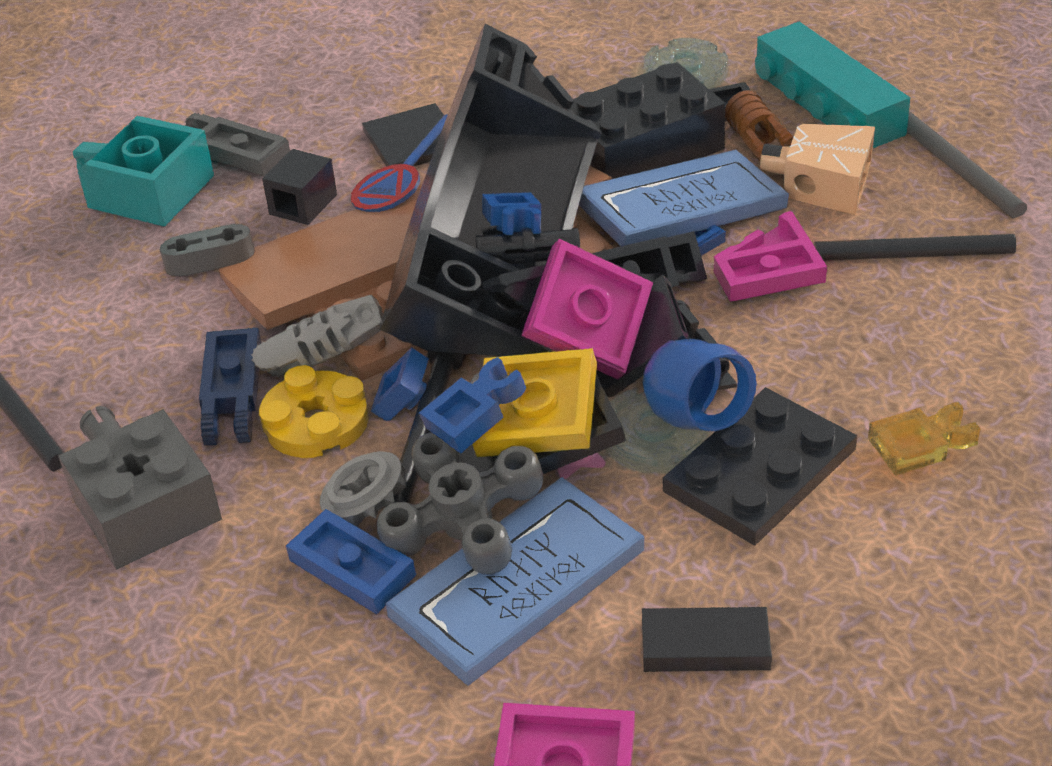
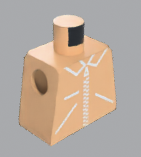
(824, 164)

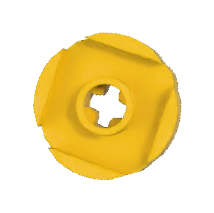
(304, 390)

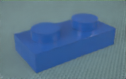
(351, 561)

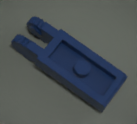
(229, 382)

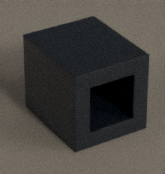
(299, 186)

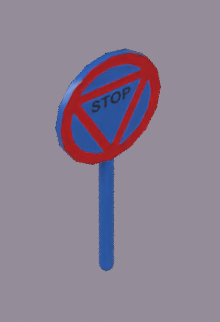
(393, 183)

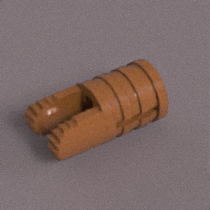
(755, 122)

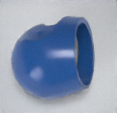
(684, 381)

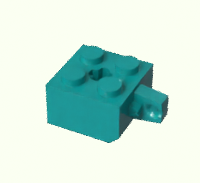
(145, 170)

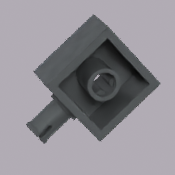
(138, 484)

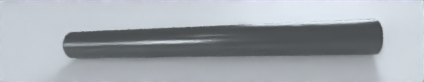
(965, 167)

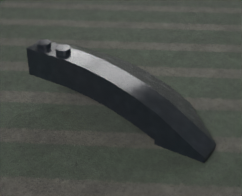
(500, 136)

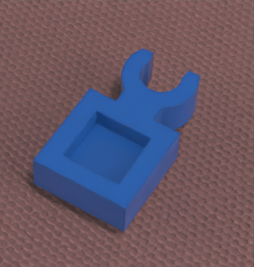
(512, 212)
(469, 409)

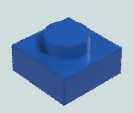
(401, 385)

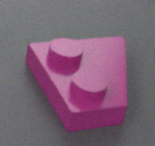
(770, 262)

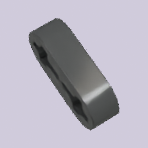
(207, 250)

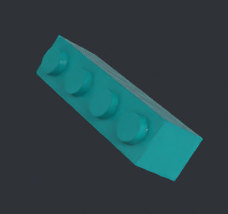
(831, 82)

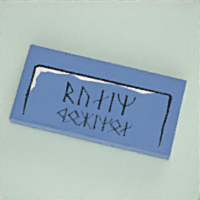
(682, 198)
(559, 554)

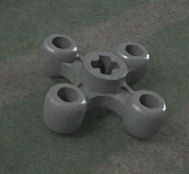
(461, 502)

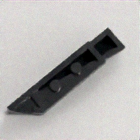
(673, 257)

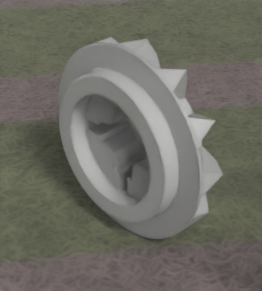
(363, 486)

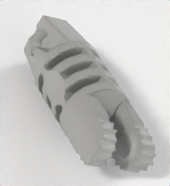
(320, 336)

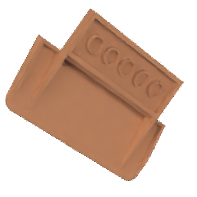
(340, 263)

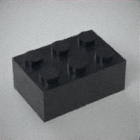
(653, 121)

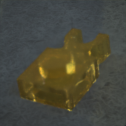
(917, 441)

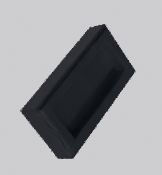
(706, 639)

